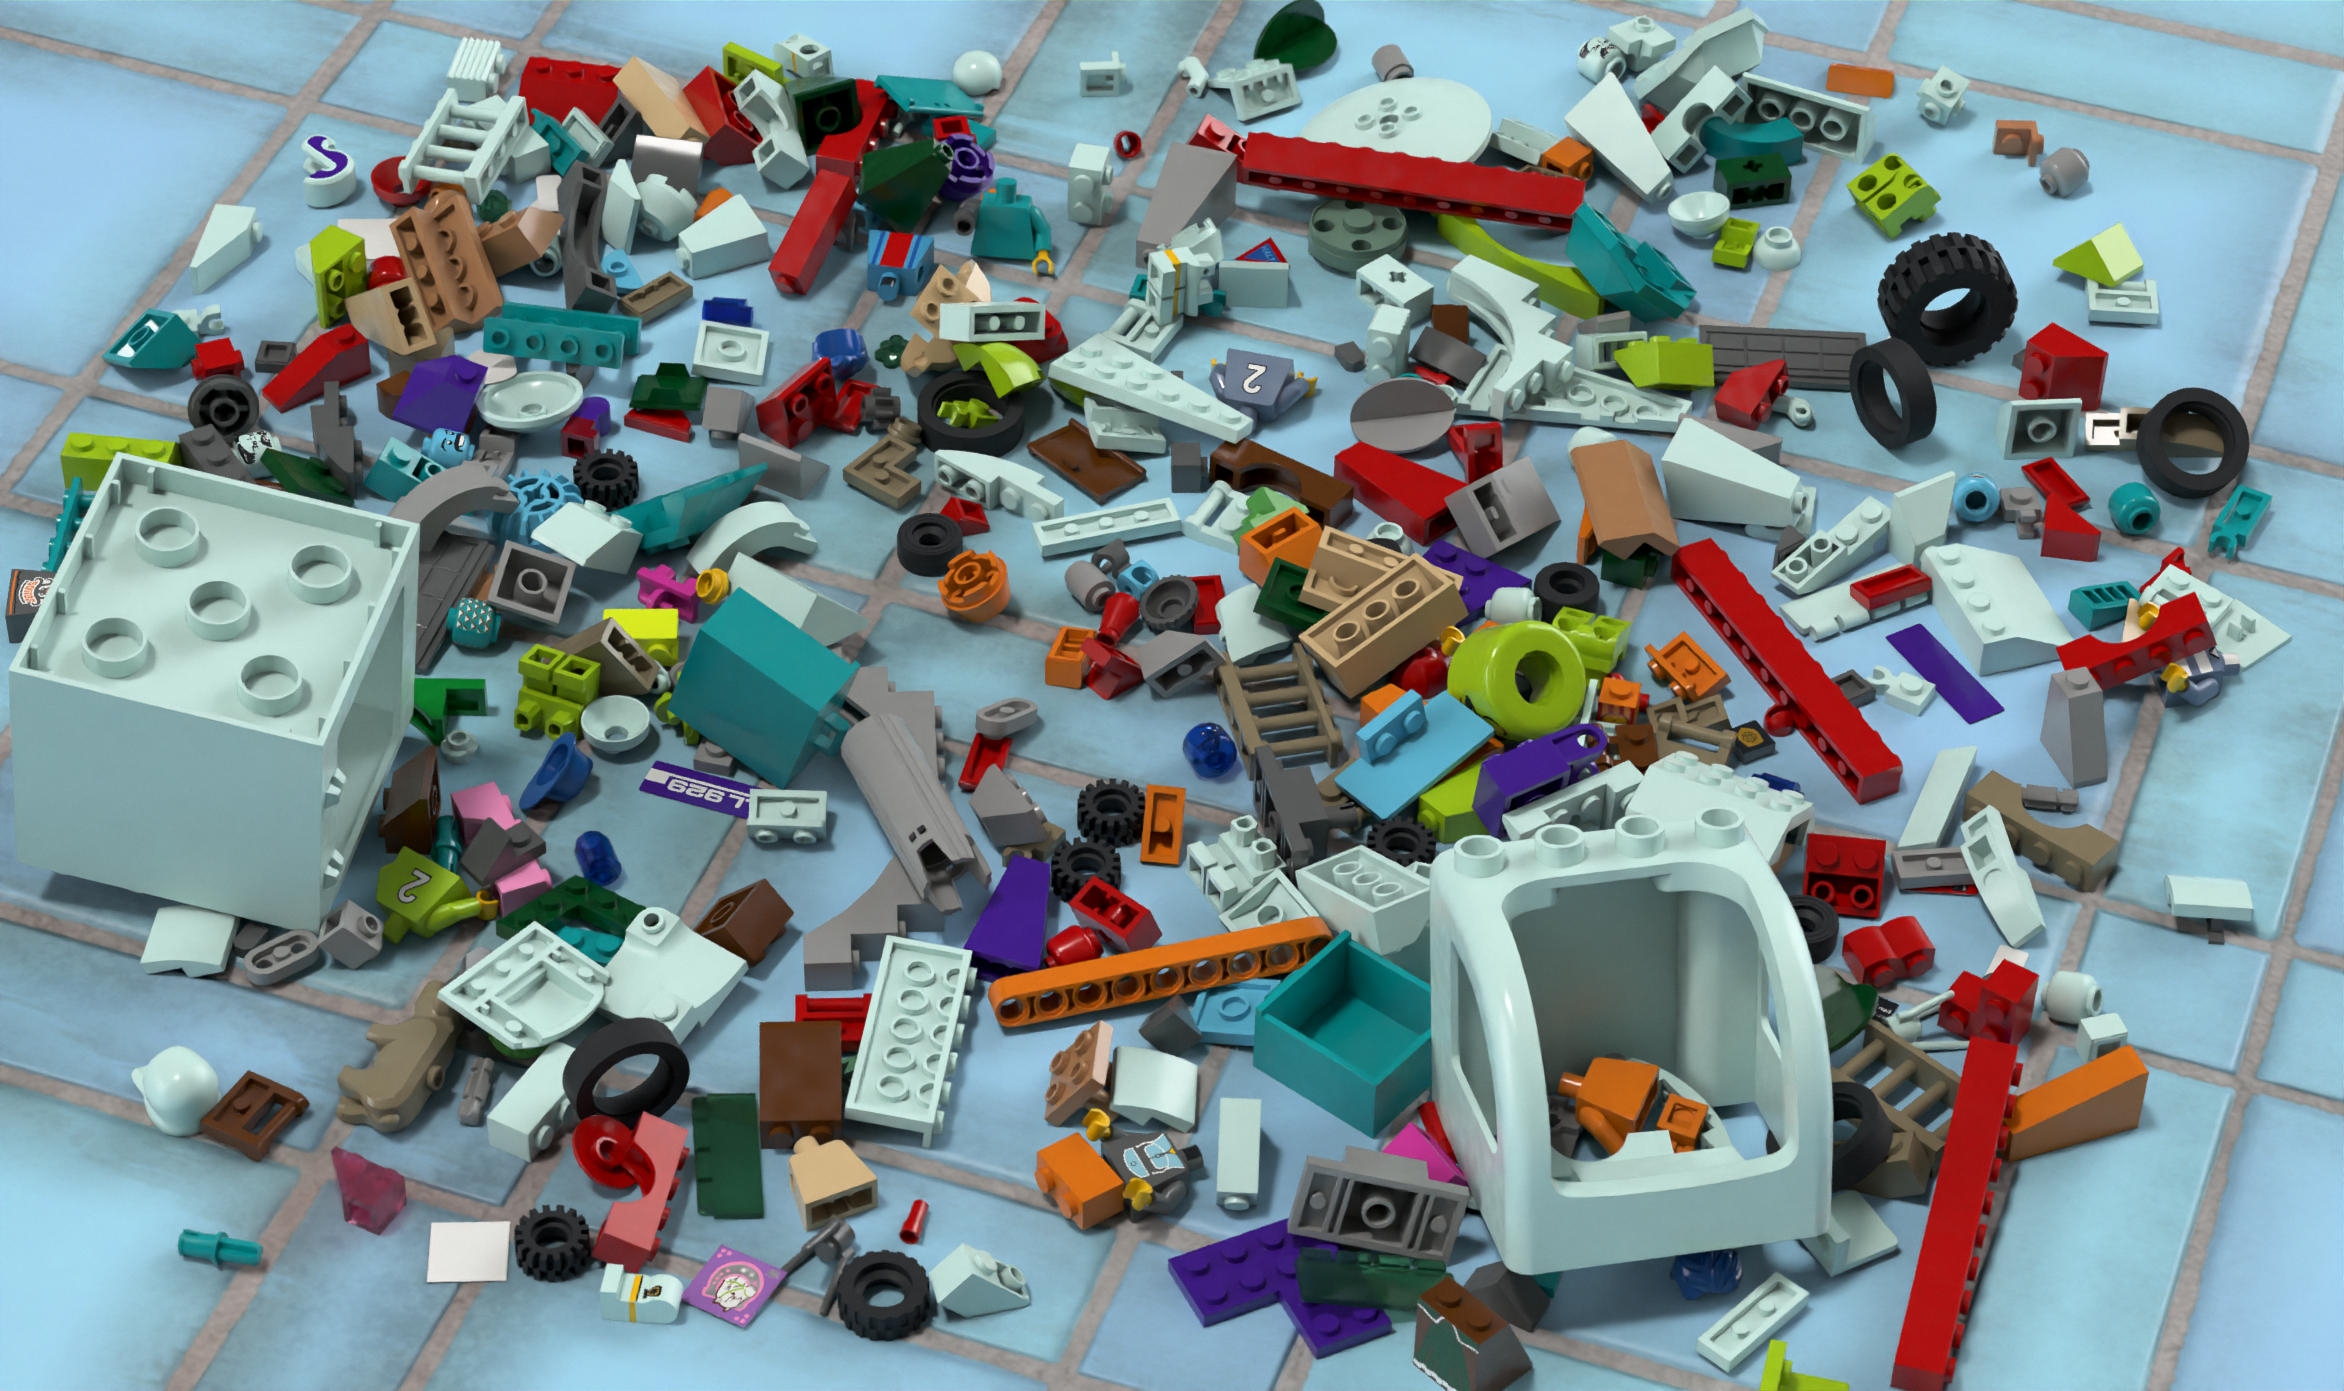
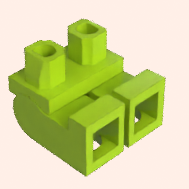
(1893, 193)
(1597, 641)
(553, 693)

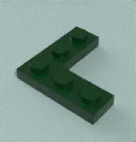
(569, 901)

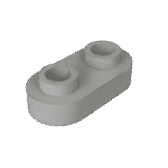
(1005, 717)
(281, 957)

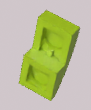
(1735, 242)

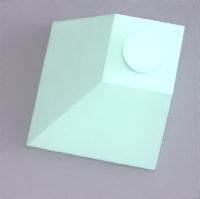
(1920, 518)

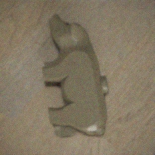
(405, 1069)

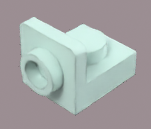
(1102, 77)

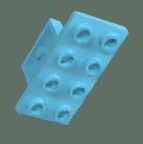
(1410, 751)

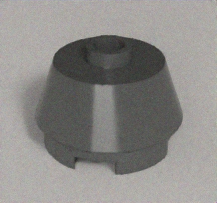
(226, 404)

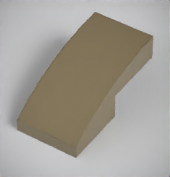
(1704, 713)

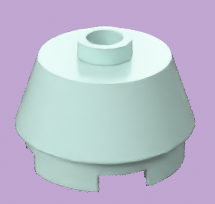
(663, 209)
(1199, 240)

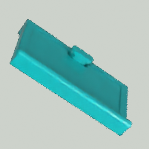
(929, 96)

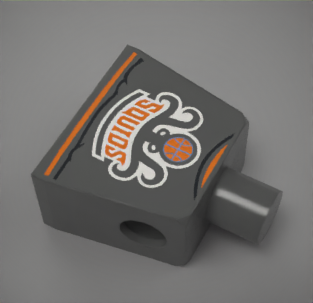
(24, 599)

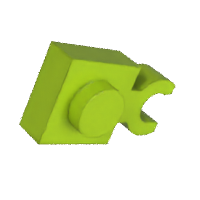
(973, 414)

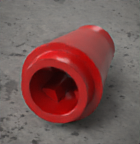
(1118, 617)

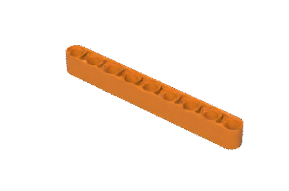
(1145, 964)

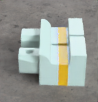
(1176, 283)

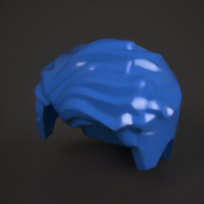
(844, 349)
(1707, 1272)

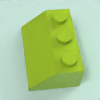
(92, 455)

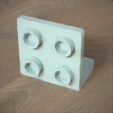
(1259, 87)

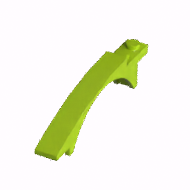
(1559, 285)

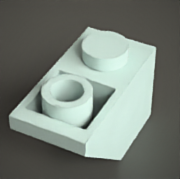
(977, 1283)

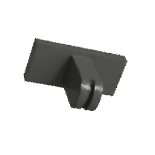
(2215, 931)

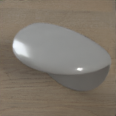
(1402, 414)

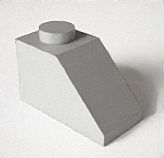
(726, 412)
(1177, 660)

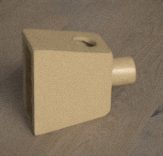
(829, 1182)

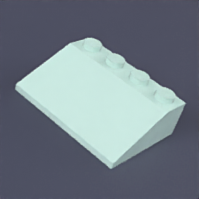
(1992, 608)

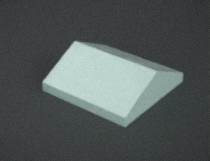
(620, 209)
(1268, 903)

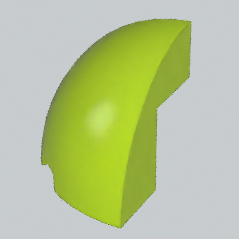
(1004, 364)

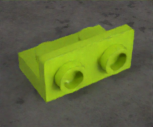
(740, 62)

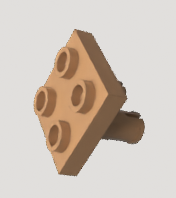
(1081, 1075)

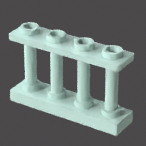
(485, 161)

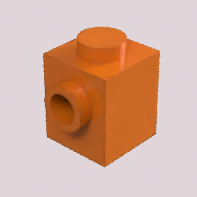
(1570, 158)

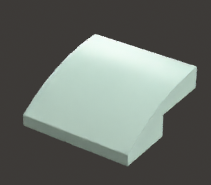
(1522, 140)
(1122, 426)
(2208, 897)
(189, 940)
(1153, 1085)

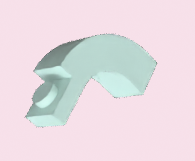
(749, 532)

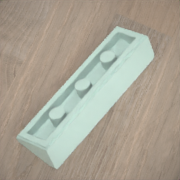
(1939, 799)

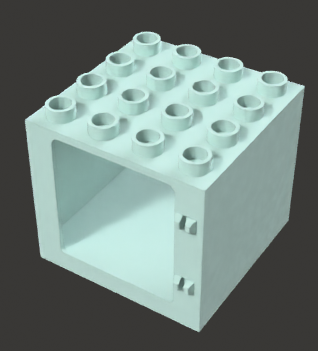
(214, 692)

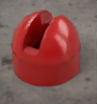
(1133, 142)
(1778, 721)

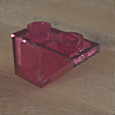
(367, 1191)

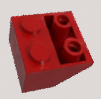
(799, 404)
(1845, 872)

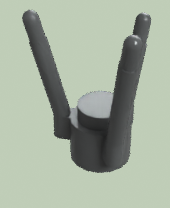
(829, 1243)

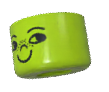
(1484, 679)

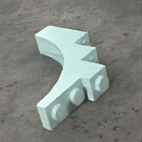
(1529, 333)

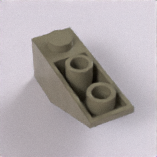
(1900, 1173)

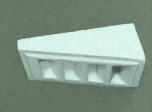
(1591, 348)

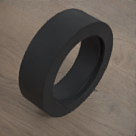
(962, 386)
(1913, 387)
(2221, 414)
(614, 1044)
(1868, 1144)

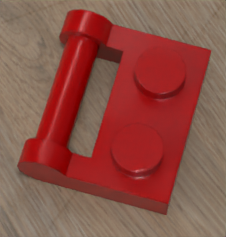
(850, 1011)

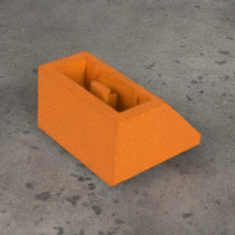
(1287, 536)

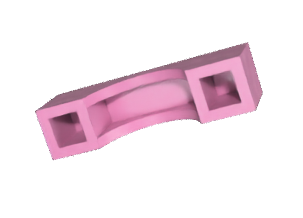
(472, 809)

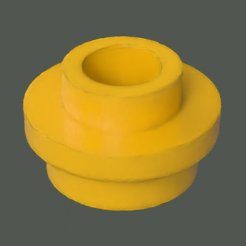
(712, 586)

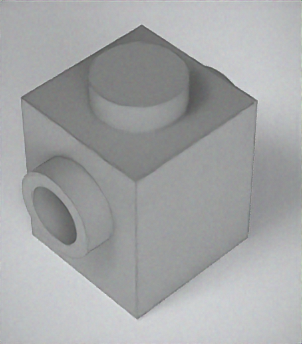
(351, 934)

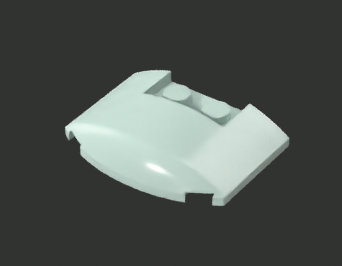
(529, 989)

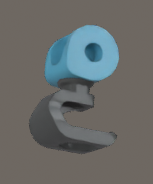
(859, 217)
(1132, 578)

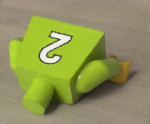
(425, 897)

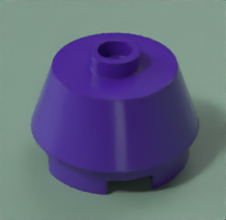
(970, 170)

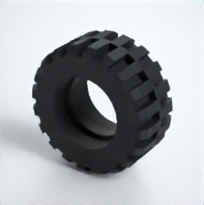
(1937, 268)

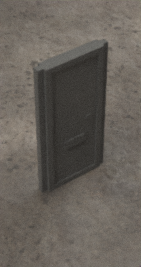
(1811, 356)
(443, 580)

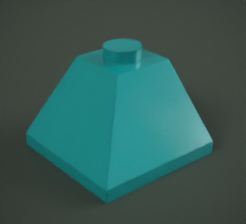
(154, 341)

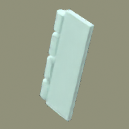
(1834, 609)

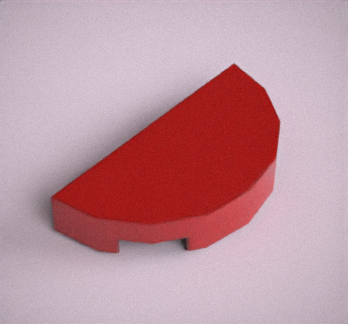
(661, 422)

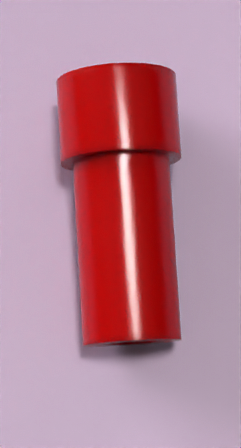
(1438, 379)
(912, 1227)

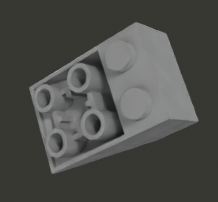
(1502, 508)

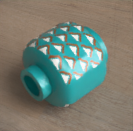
(473, 623)

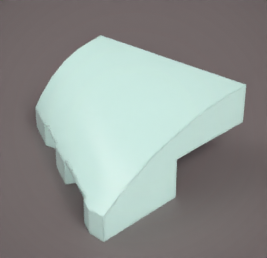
(1245, 631)

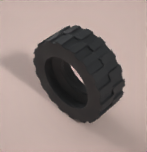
(883, 1269)

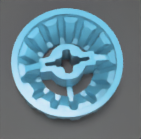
(535, 507)

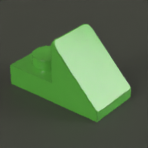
(1265, 505)

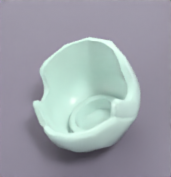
(977, 72)

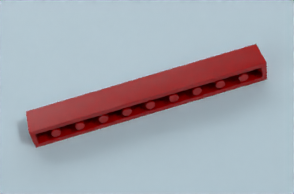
(1411, 181)
(1786, 671)
(1955, 1217)

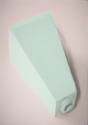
(1620, 140)
(1726, 482)

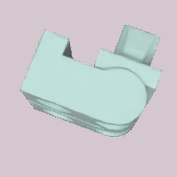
(1233, 864)

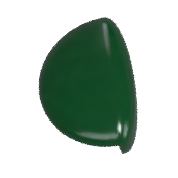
(1297, 37)
(1844, 1007)

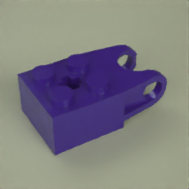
(1533, 772)

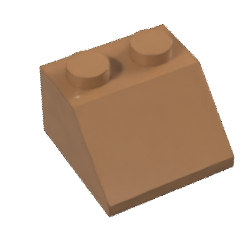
(518, 238)

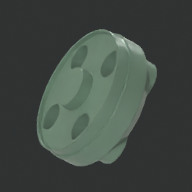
(1355, 233)

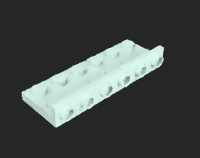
(911, 1036)

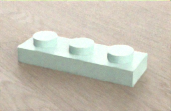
(1752, 1321)

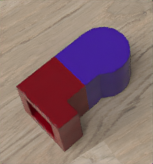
(586, 427)

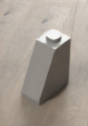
(2076, 727)

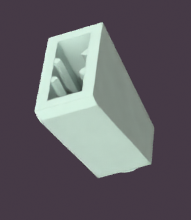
(723, 240)
(1238, 1153)

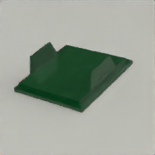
(669, 389)

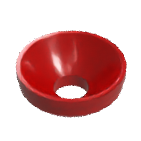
(387, 184)

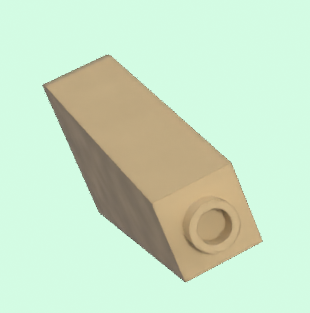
(660, 101)
(392, 317)

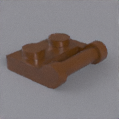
(244, 1108)

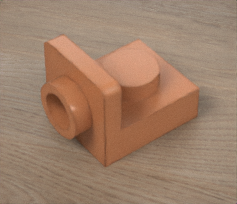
(2018, 138)

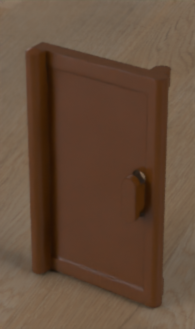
(1093, 469)

